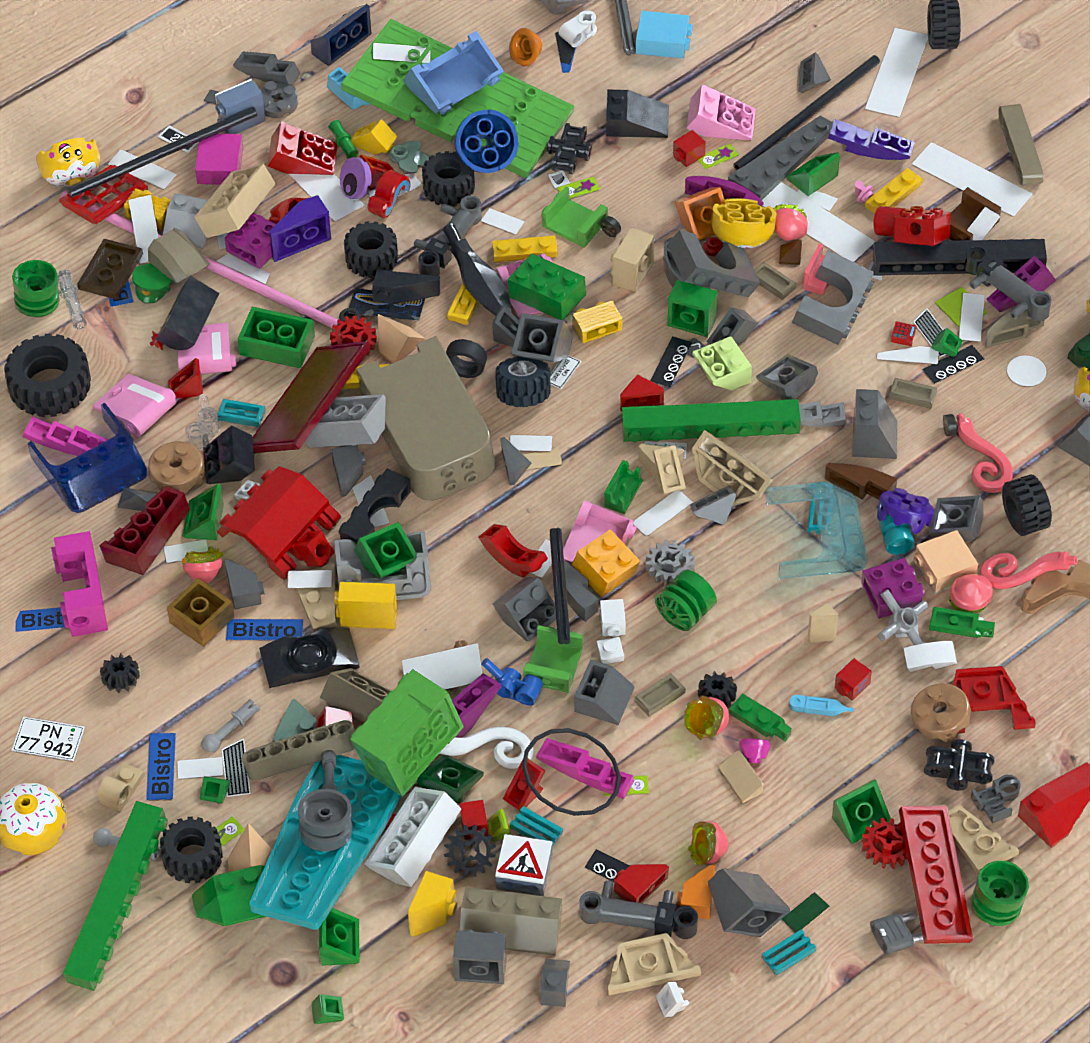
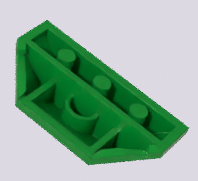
(227, 897)

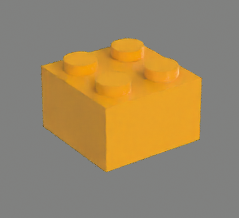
(606, 562)

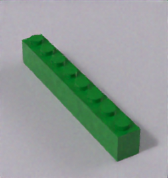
(718, 419)
(115, 896)

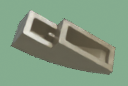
(1010, 329)

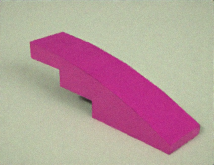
(61, 437)
(583, 768)

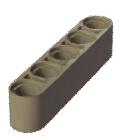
(1020, 144)
(298, 750)

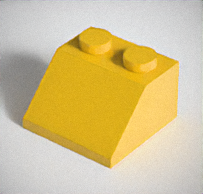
(432, 904)

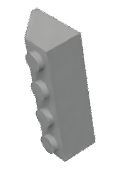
(350, 422)

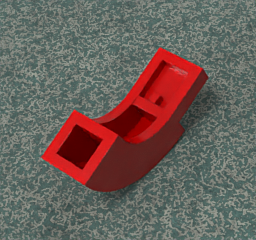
(510, 552)

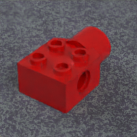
(913, 224)

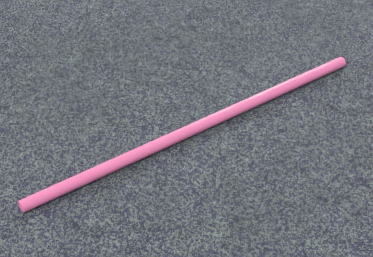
(234, 276)

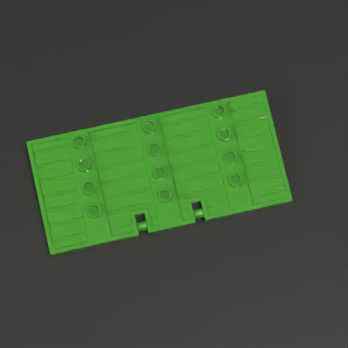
(531, 110)

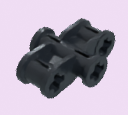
(569, 148)
(968, 765)

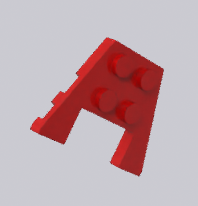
(993, 690)

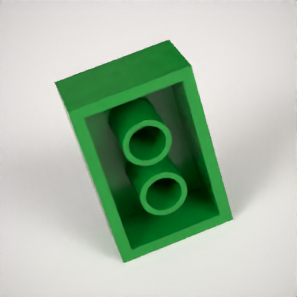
(546, 287)
(276, 337)

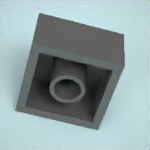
(480, 957)

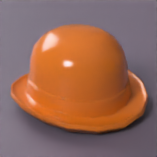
(525, 47)

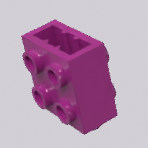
(251, 241)
(898, 579)

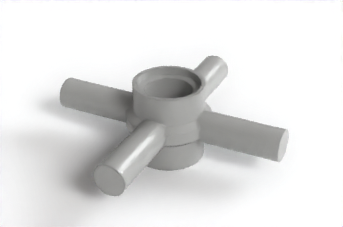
(902, 619)

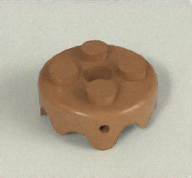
(181, 477)
(943, 724)

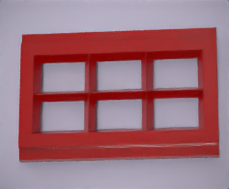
(108, 208)

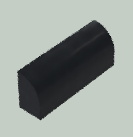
(188, 315)

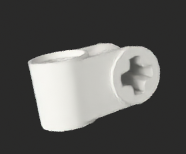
(579, 29)

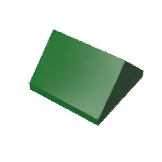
(815, 173)
(204, 515)
(859, 809)
(339, 939)

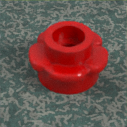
(712, 246)

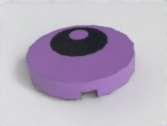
(355, 178)

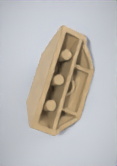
(723, 466)

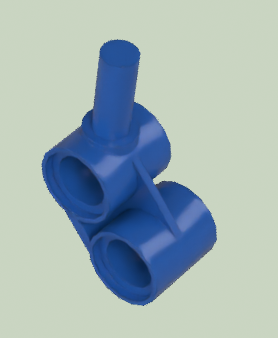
(512, 686)

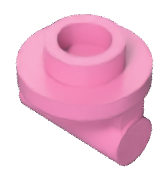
(863, 192)

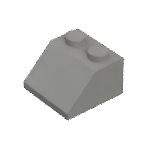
(181, 216)

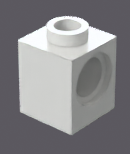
(612, 617)

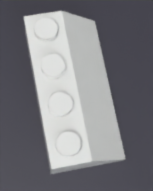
(413, 836)

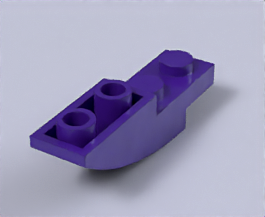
(869, 144)

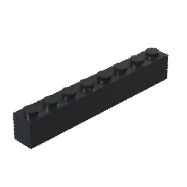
(950, 256)

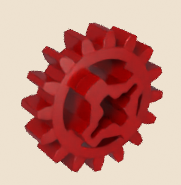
(354, 332)
(885, 843)

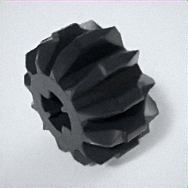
(119, 673)
(718, 687)

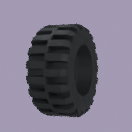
(49, 396)

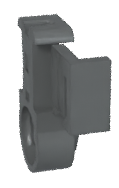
(994, 803)

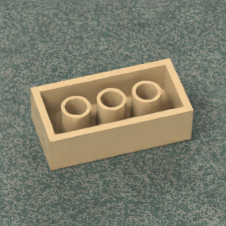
(234, 200)

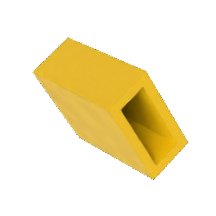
(366, 605)

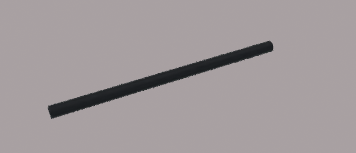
(807, 112)
(162, 152)

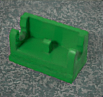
(622, 488)

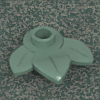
(409, 156)

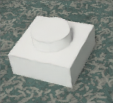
(610, 650)

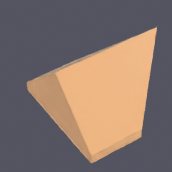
(396, 339)
(249, 851)

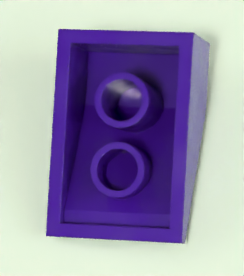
(300, 228)

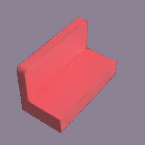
(812, 283)

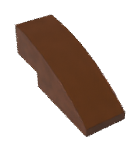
(859, 479)

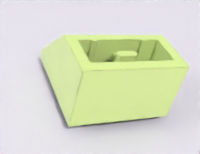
(724, 364)

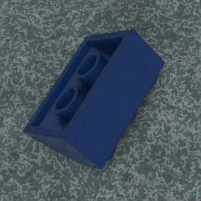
(342, 35)

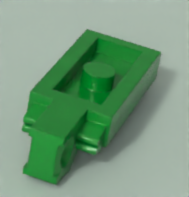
(960, 623)
(759, 718)

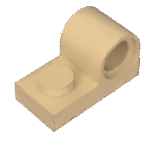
(669, 470)
(117, 790)

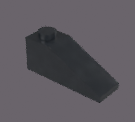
(402, 287)

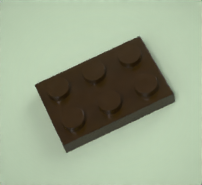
(110, 269)

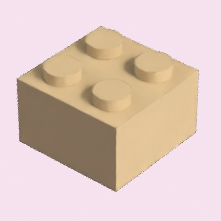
(632, 259)

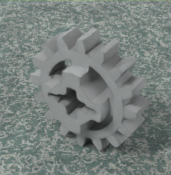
(670, 561)

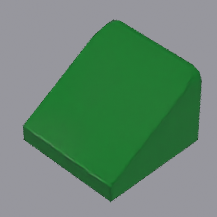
(947, 342)
(214, 789)
(327, 1009)

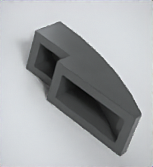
(267, 67)
(578, 595)

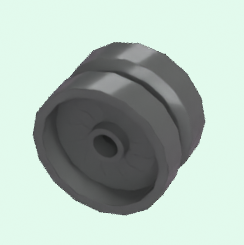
(325, 820)

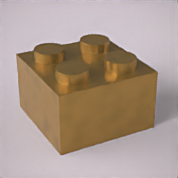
(200, 612)

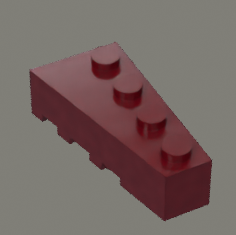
(147, 532)

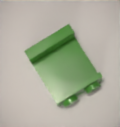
(572, 219)
(555, 662)

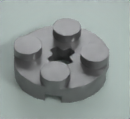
(279, 91)

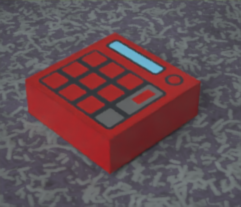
(903, 333)

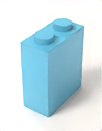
(663, 34)

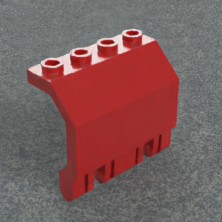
(279, 516)

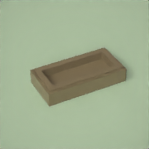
(775, 281)
(913, 393)
(659, 694)

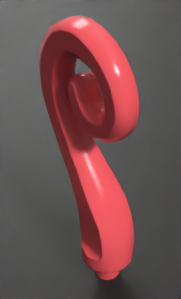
(970, 437)
(1048, 562)

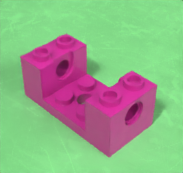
(82, 608)

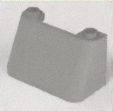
(409, 581)

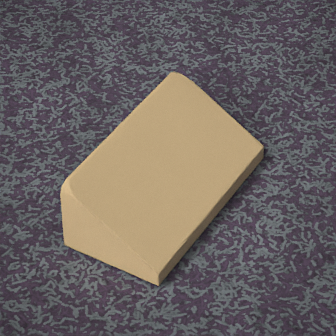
(822, 624)
(741, 777)

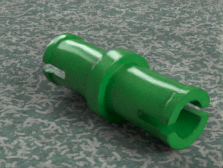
(343, 139)

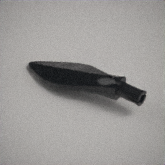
(477, 275)

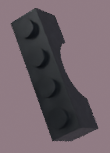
(388, 491)

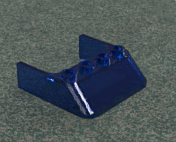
(97, 472)

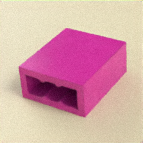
(218, 158)

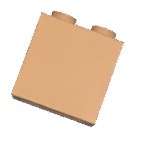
(944, 560)

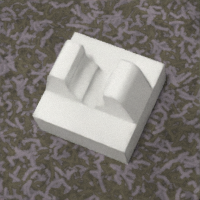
(671, 999)

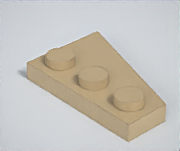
(319, 602)
(976, 841)

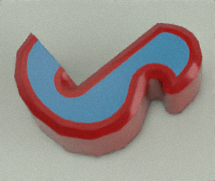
(387, 193)

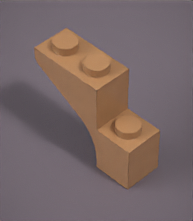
(1055, 585)

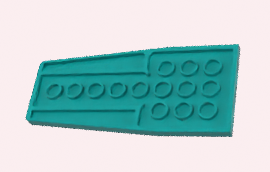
(305, 883)

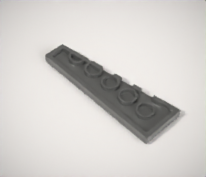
(779, 161)

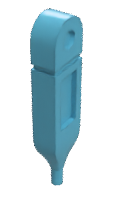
(817, 705)

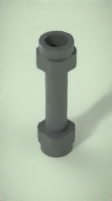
(329, 765)

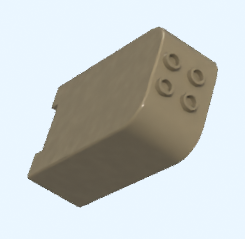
(431, 422)

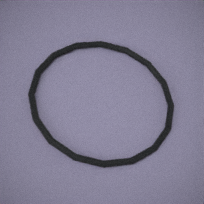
(559, 809)

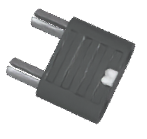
(893, 933)

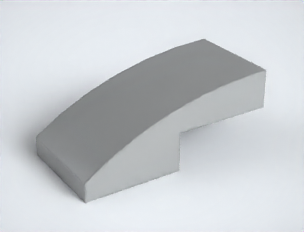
(822, 416)

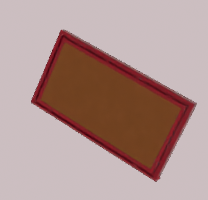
(308, 397)

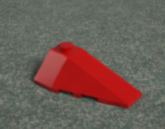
(1057, 805)

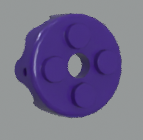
(905, 509)

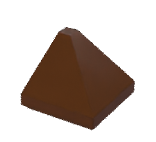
(791, 253)

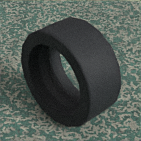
(471, 350)

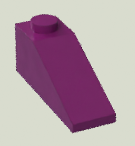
(1032, 273)
(474, 700)

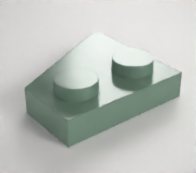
(295, 721)

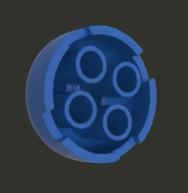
(499, 137)

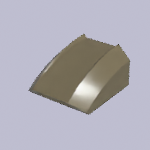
(176, 255)

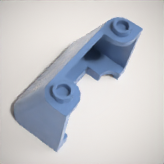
(454, 74)

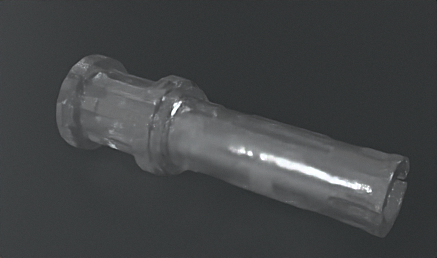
(69, 292)

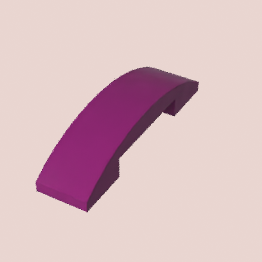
(729, 189)

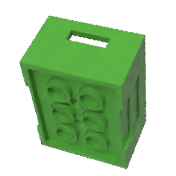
(406, 732)

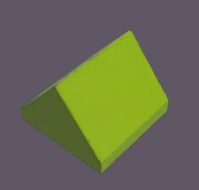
(498, 826)

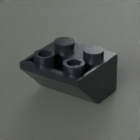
(229, 457)

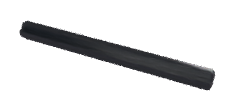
(559, 584)

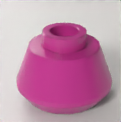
(754, 749)

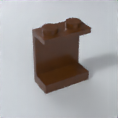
(966, 212)

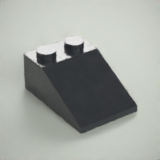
(635, 115)

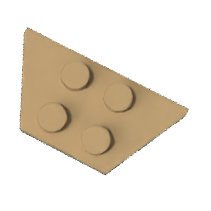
(649, 963)

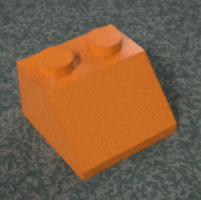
(697, 211)

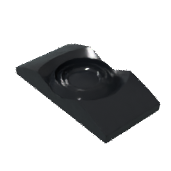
(308, 656)

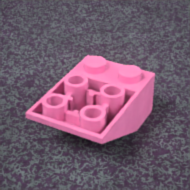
(720, 115)

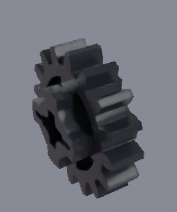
(456, 841)

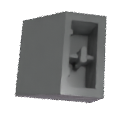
(526, 607)
(603, 693)

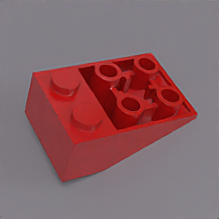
(301, 152)

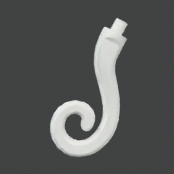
(464, 745)

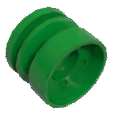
(35, 288)
(685, 600)
(999, 893)

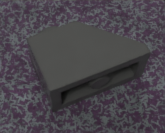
(736, 324)
(348, 466)
(243, 585)
(554, 982)

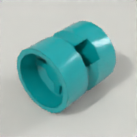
(896, 538)

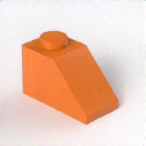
(697, 892)

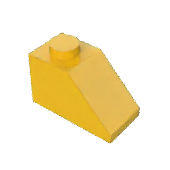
(374, 137)

